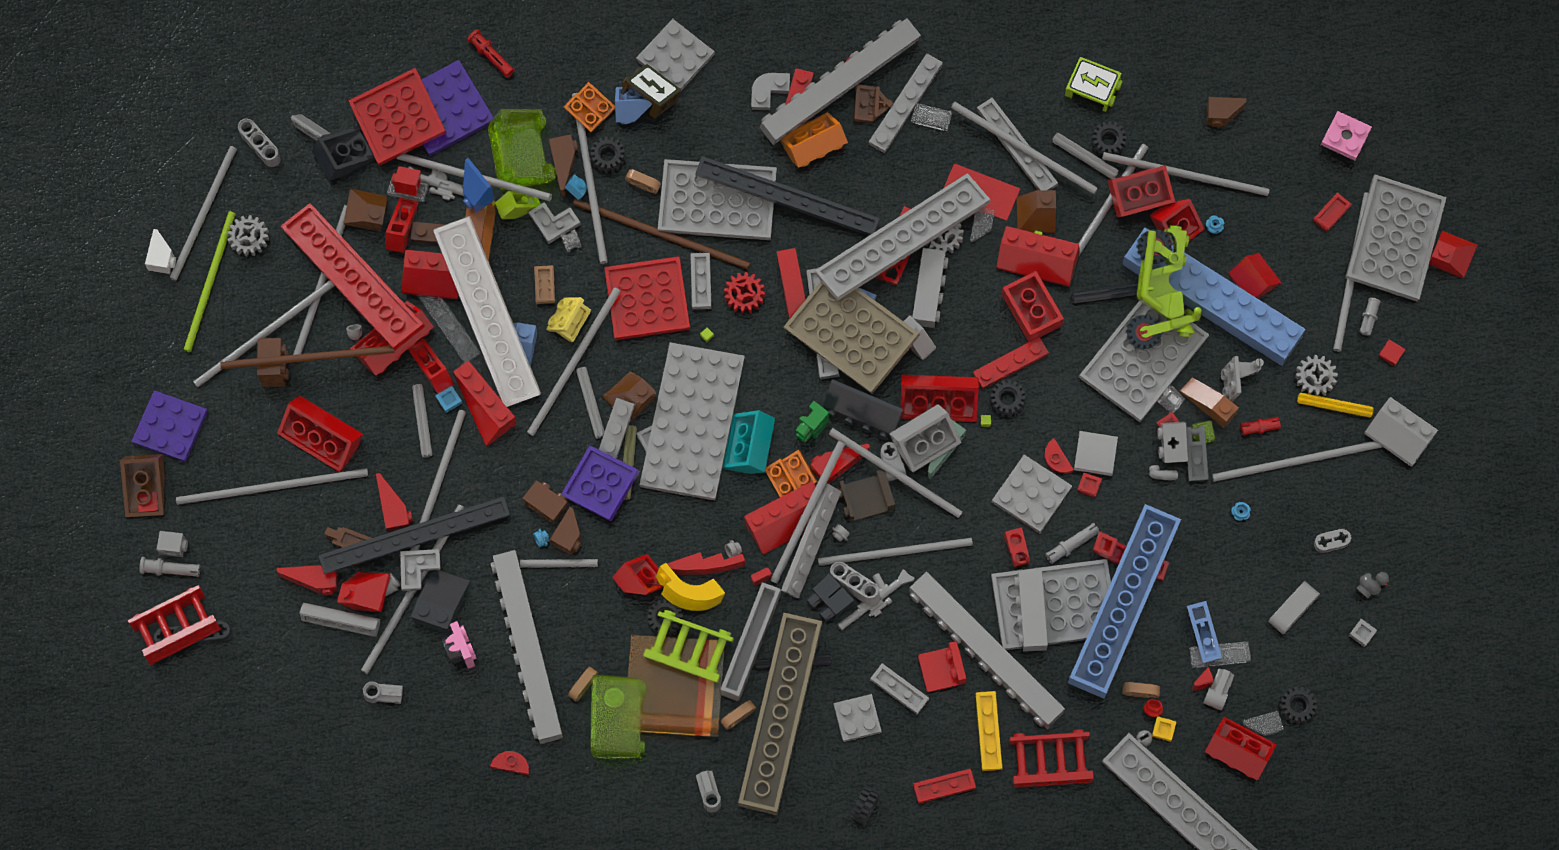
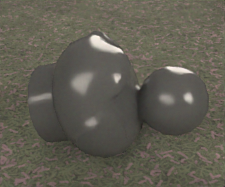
(1369, 586)

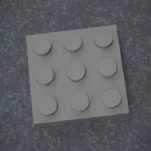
(676, 54)
(1031, 494)

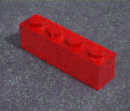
(485, 406)

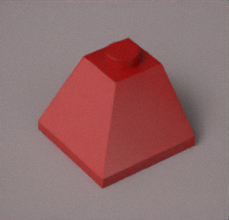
(1178, 214)
(1452, 254)
(638, 576)
(364, 591)

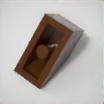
(1223, 110)
(567, 534)

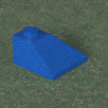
(476, 189)

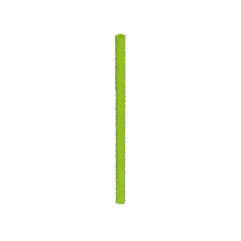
(209, 282)

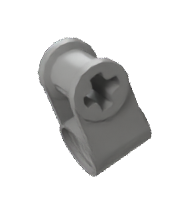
(894, 460)

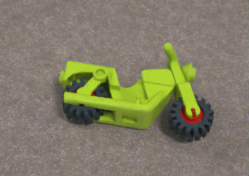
(1156, 290)

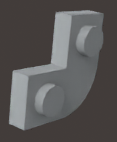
(768, 84)

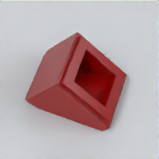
(1203, 681)

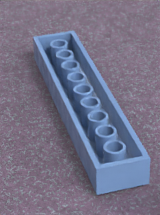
(1229, 307)
(1124, 601)

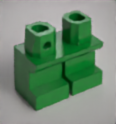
(813, 424)

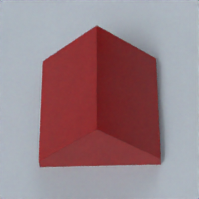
(1254, 276)

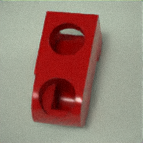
(1017, 547)

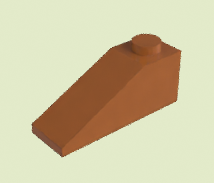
(1210, 401)

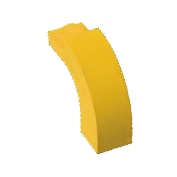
(689, 596)

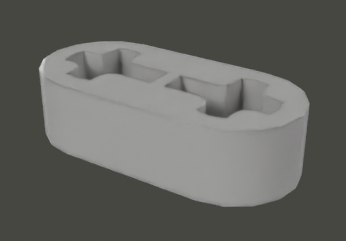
(1331, 536)

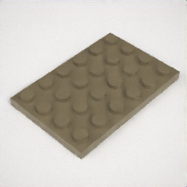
(852, 334)

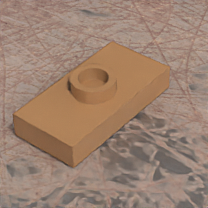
(544, 284)

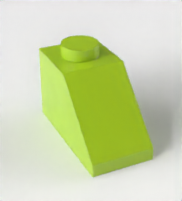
(514, 205)

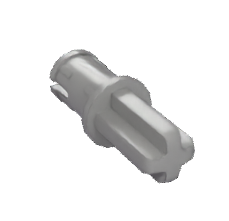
(1369, 316)

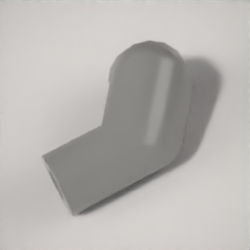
(1162, 475)

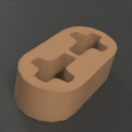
(643, 181)
(582, 684)
(1141, 690)
(738, 715)

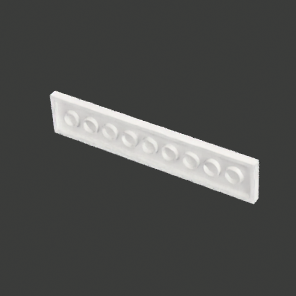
(487, 311)

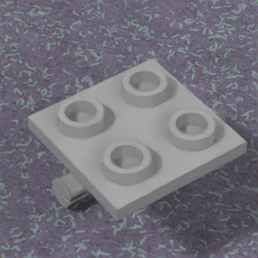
(1233, 372)

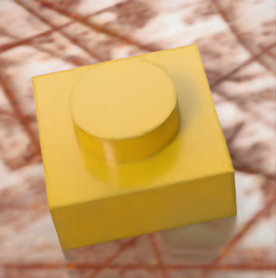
(1164, 729)

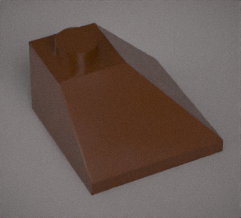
(365, 210)
(1037, 211)
(634, 390)

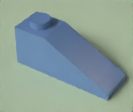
(1204, 631)

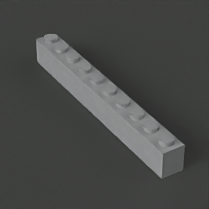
(839, 81)
(527, 647)
(986, 650)

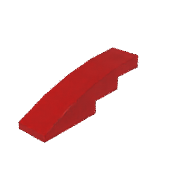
(791, 280)
(698, 566)

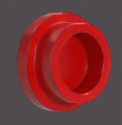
(1153, 708)

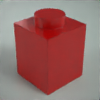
(407, 181)

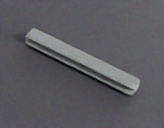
(1085, 156)
(590, 402)
(422, 421)

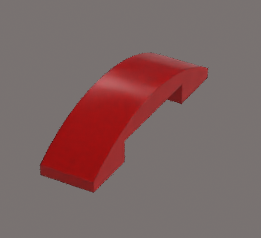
(1113, 551)

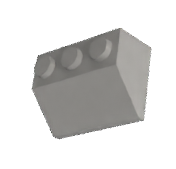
(1401, 431)
(925, 437)

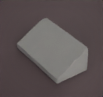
(309, 127)

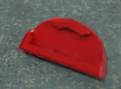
(1056, 459)
(511, 762)

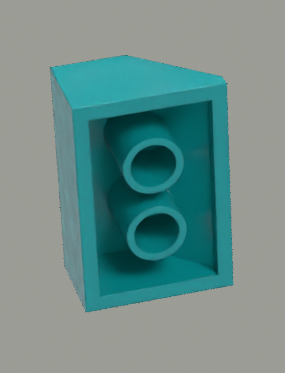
(749, 442)

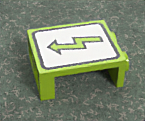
(1094, 82)

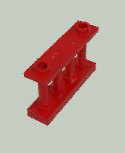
(181, 639)
(1062, 775)

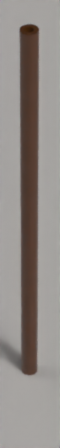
(665, 235)

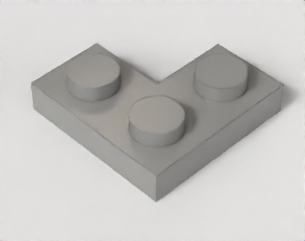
(551, 226)
(413, 563)

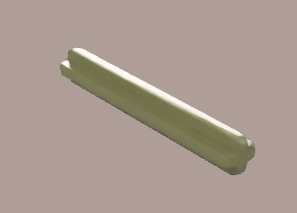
(629, 450)

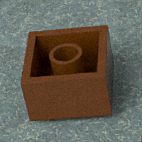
(275, 374)

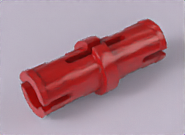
(1260, 426)

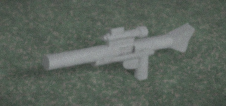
(445, 187)
(884, 590)

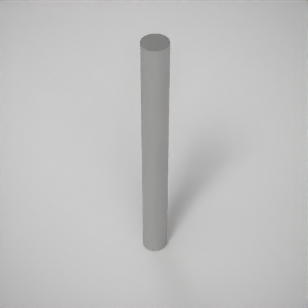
(559, 563)

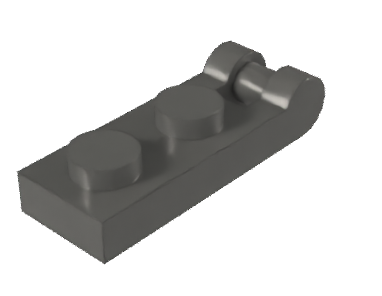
(1197, 454)

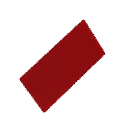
(1001, 194)

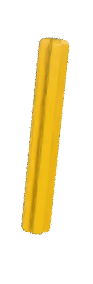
(1336, 405)

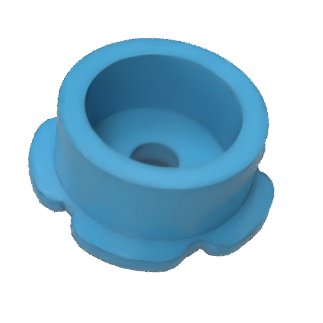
(1210, 224)
(1241, 506)
(541, 538)

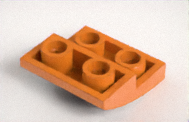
(589, 107)
(790, 473)

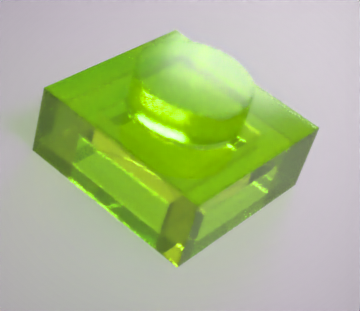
(1210, 437)

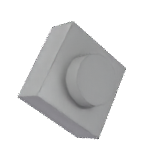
(1363, 632)

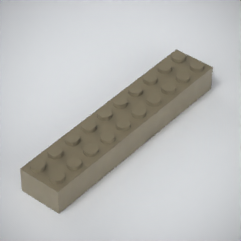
(780, 714)

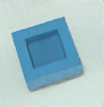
(576, 186)
(448, 399)

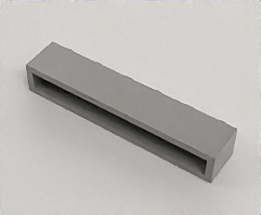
(750, 642)

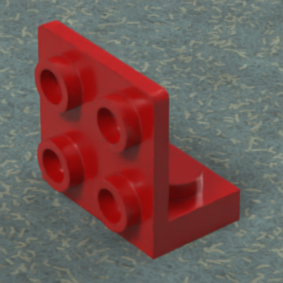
(942, 668)

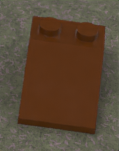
(139, 476)

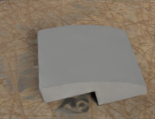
(1095, 453)

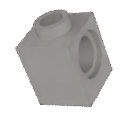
(172, 544)

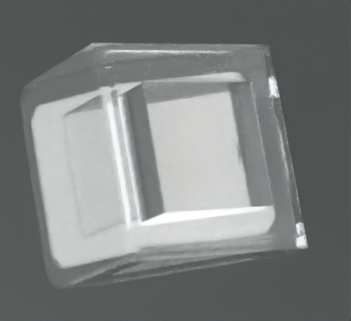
(1171, 399)

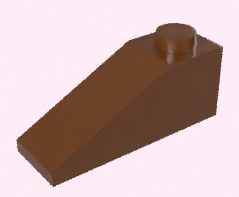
(564, 157)

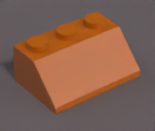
(814, 140)

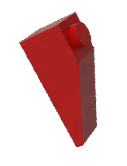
(400, 225)
(431, 366)
(846, 460)
(394, 510)
(311, 578)

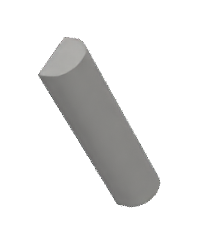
(339, 619)

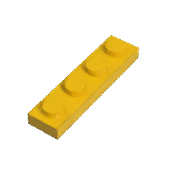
(988, 731)

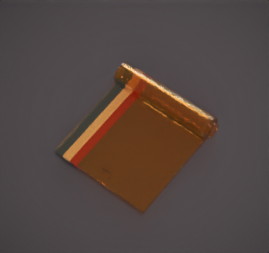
(674, 698)

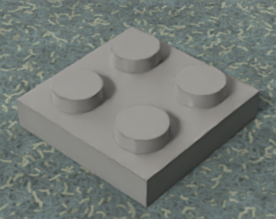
(857, 718)

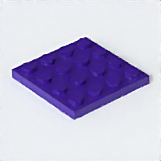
(457, 106)

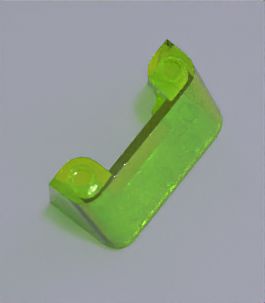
(519, 147)
(616, 717)

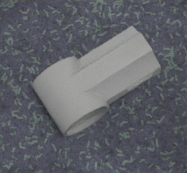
(1218, 691)
(385, 693)
(708, 790)

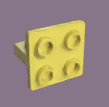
(569, 318)

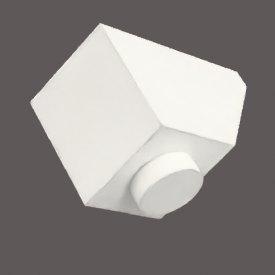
(159, 255)

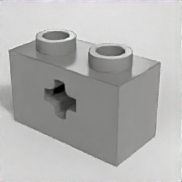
(1178, 452)

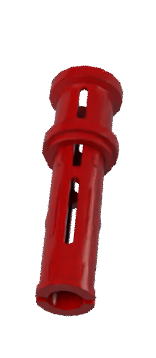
(486, 46)

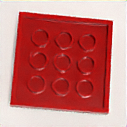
(397, 116)
(649, 299)

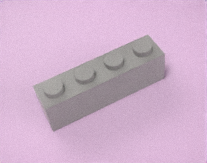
(928, 287)
(1032, 610)

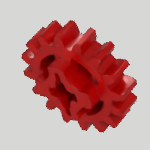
(742, 300)

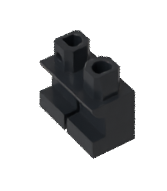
(832, 597)

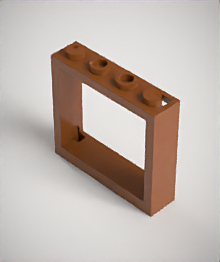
(484, 225)

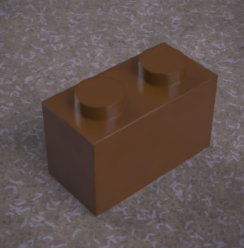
(545, 502)

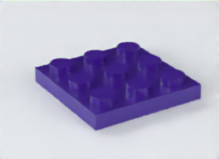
(169, 426)
(600, 483)

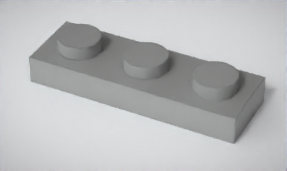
(700, 281)
(617, 427)
(899, 689)

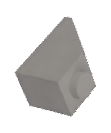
(923, 345)

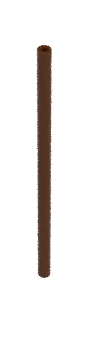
(306, 357)

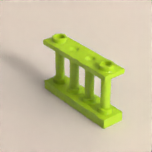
(692, 665)

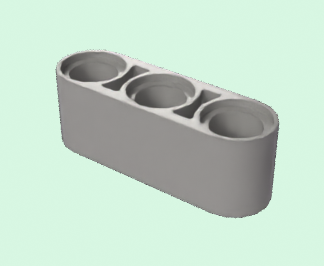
(263, 149)
(859, 591)
(1293, 607)

